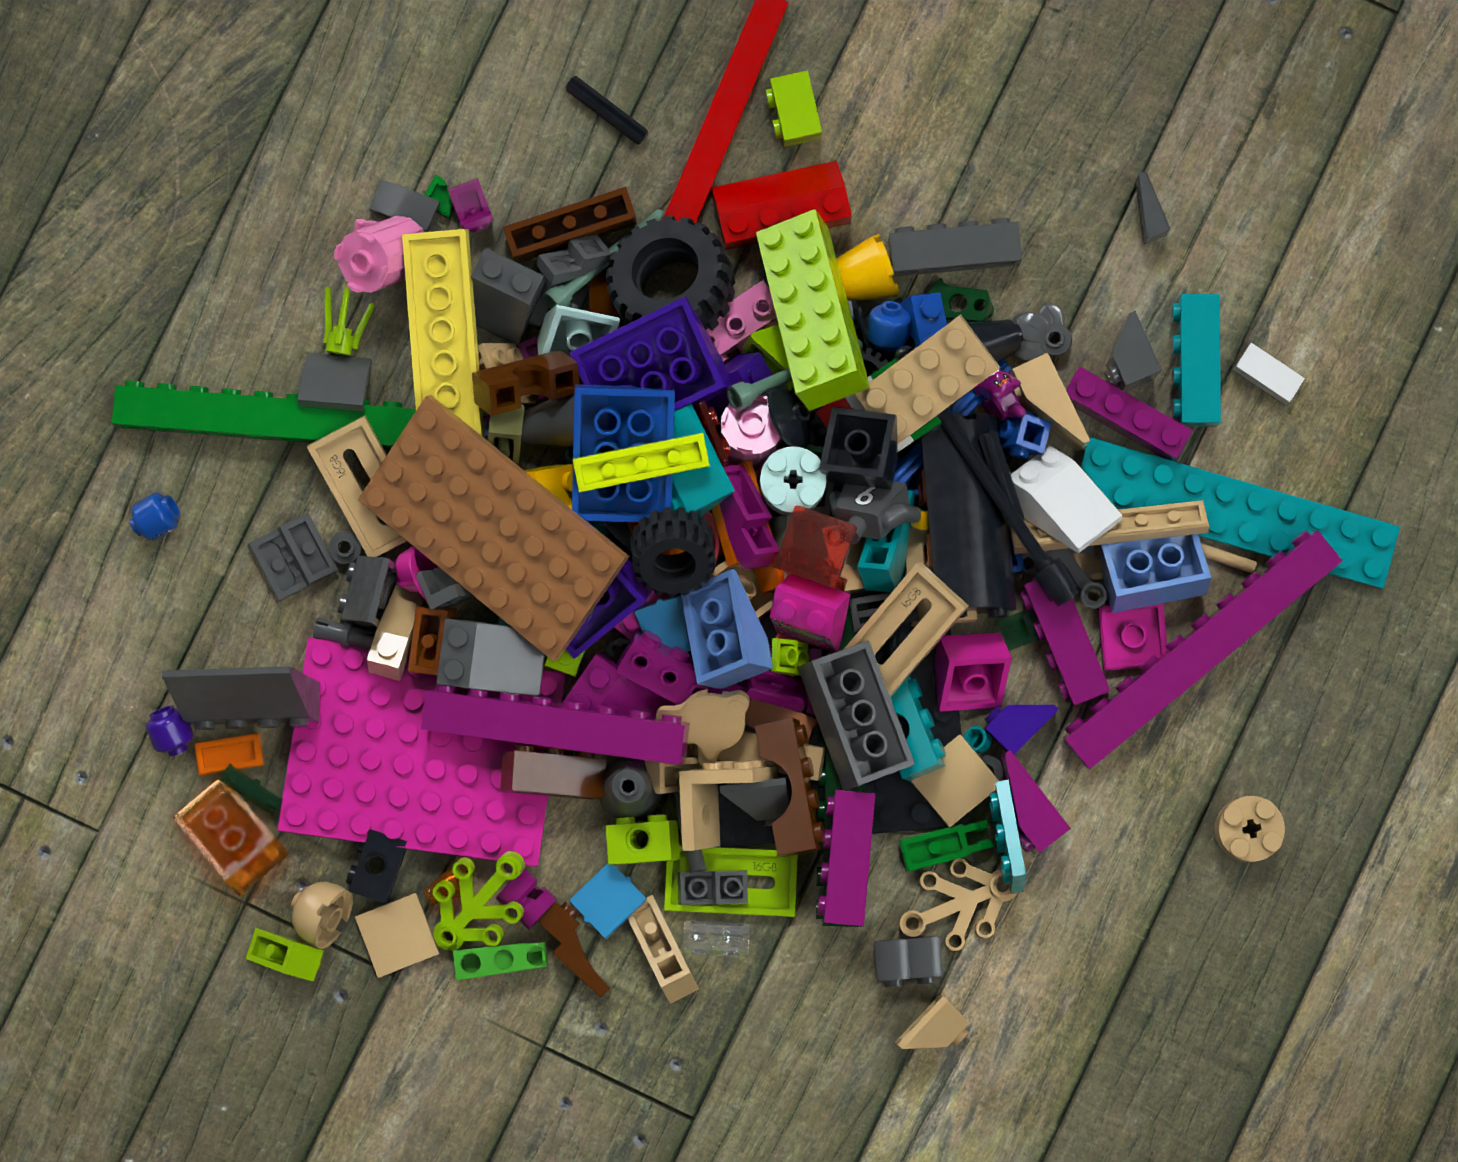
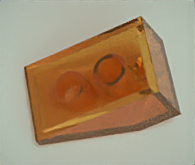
(231, 836)

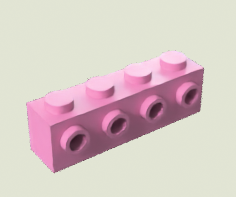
(747, 314)

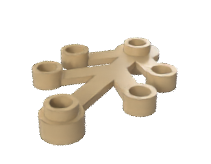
(964, 901)

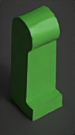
(499, 959)

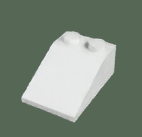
(1063, 500)

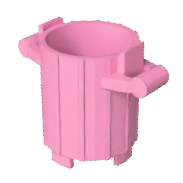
(374, 253)
(750, 434)

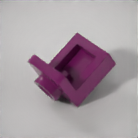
(471, 205)

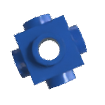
(1024, 435)

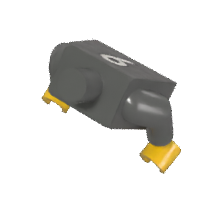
(876, 509)

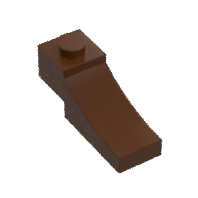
(562, 924)

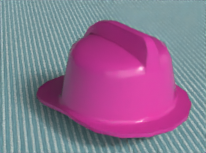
(407, 565)

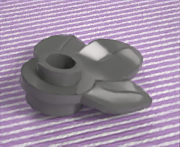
(1038, 331)

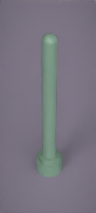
(562, 295)
(743, 394)

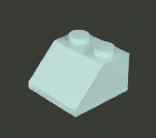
(571, 328)

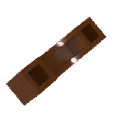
(798, 827)

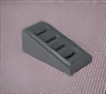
(1152, 218)

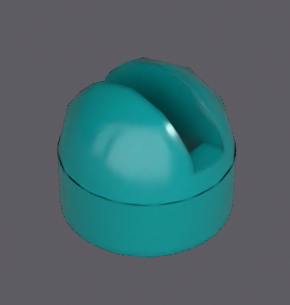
(978, 739)

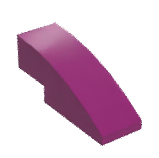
(746, 521)

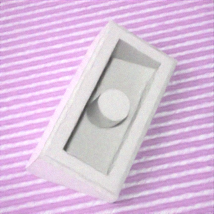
(1269, 374)

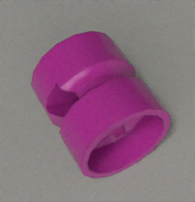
(533, 899)

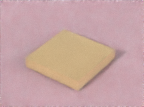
(397, 935)

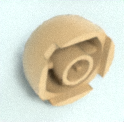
(319, 911)

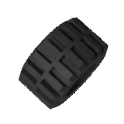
(673, 531)

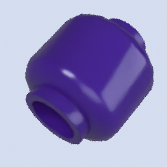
(169, 731)

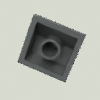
(1132, 357)

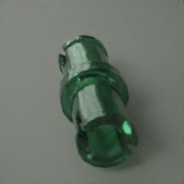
(250, 789)

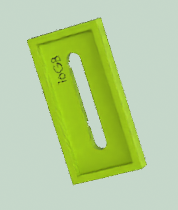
(758, 862)

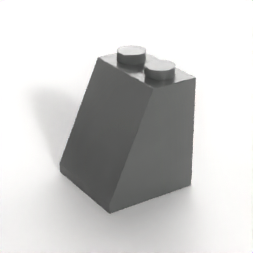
(505, 295)

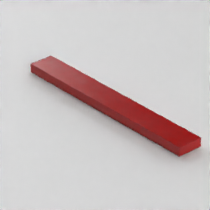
(726, 109)

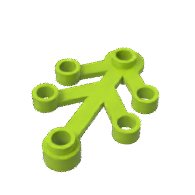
(474, 905)

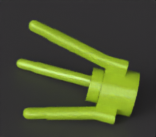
(340, 339)

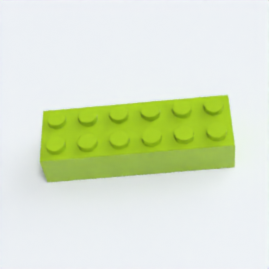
(812, 310)

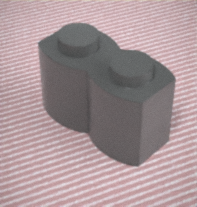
(908, 959)

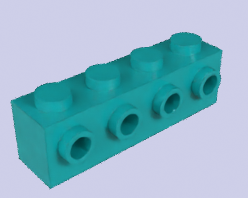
(1197, 360)

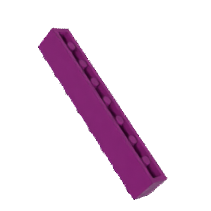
(555, 725)

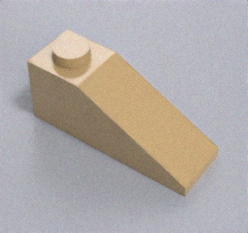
(394, 634)
(662, 951)

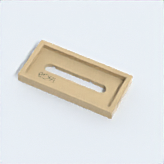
(329, 458)
(945, 611)

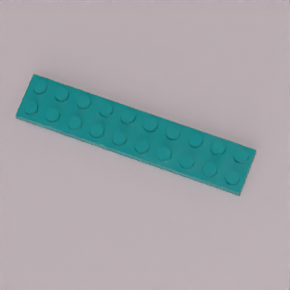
(1243, 512)

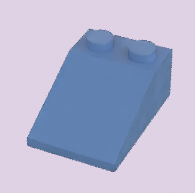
(725, 633)

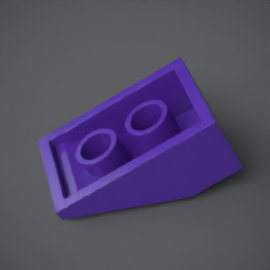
(618, 601)

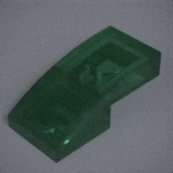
(1019, 629)

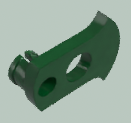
(974, 298)

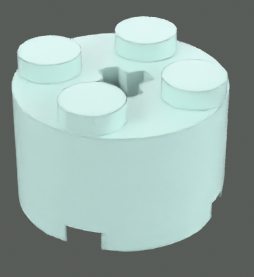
(779, 468)

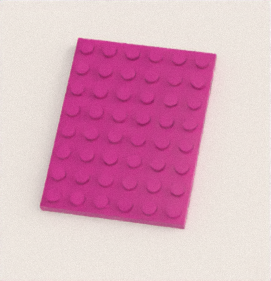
(381, 772)

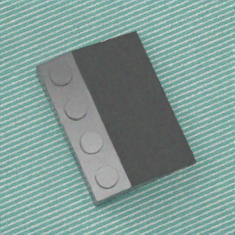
(244, 697)

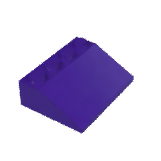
(658, 352)

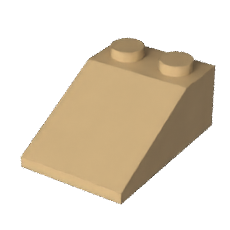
(1046, 396)

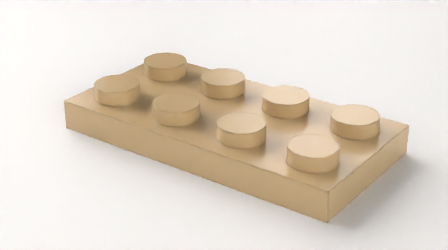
(930, 377)

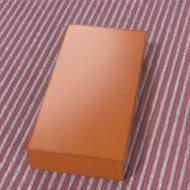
(240, 751)

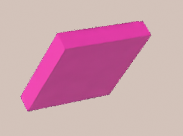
(1131, 636)

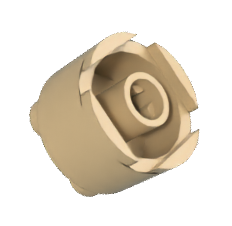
(1266, 838)

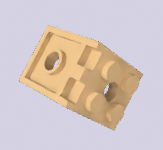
(700, 797)

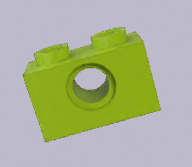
(661, 846)

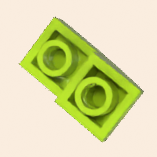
(788, 656)

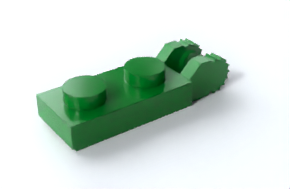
(941, 846)

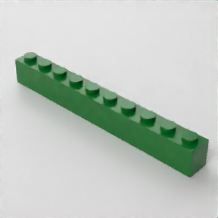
(245, 416)

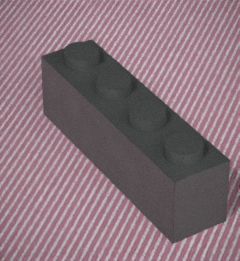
(955, 248)

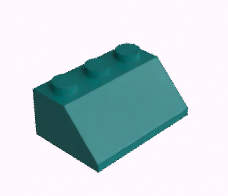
(701, 487)

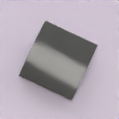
(334, 382)
(292, 557)

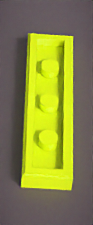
(641, 462)

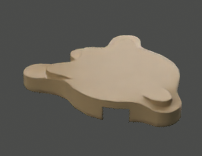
(714, 720)

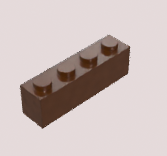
(582, 219)

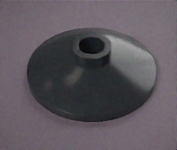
(789, 417)

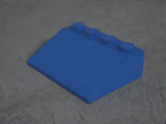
(618, 419)

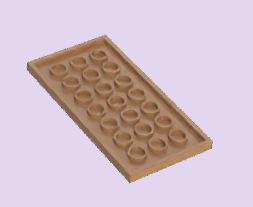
(493, 528)

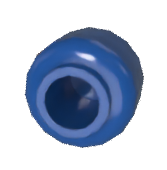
(888, 326)
(155, 516)

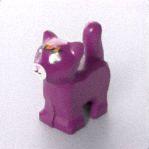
(1000, 395)

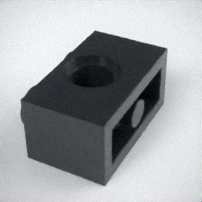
(377, 886)

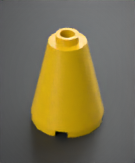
(867, 271)

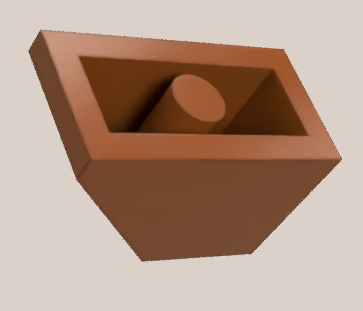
(428, 638)

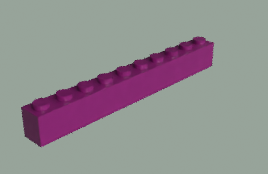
(1202, 648)

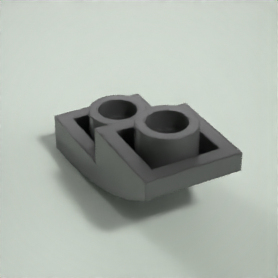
(712, 887)

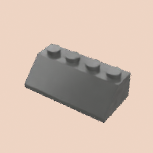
(856, 715)

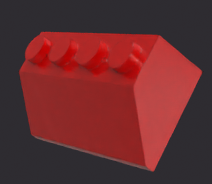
(774, 198)

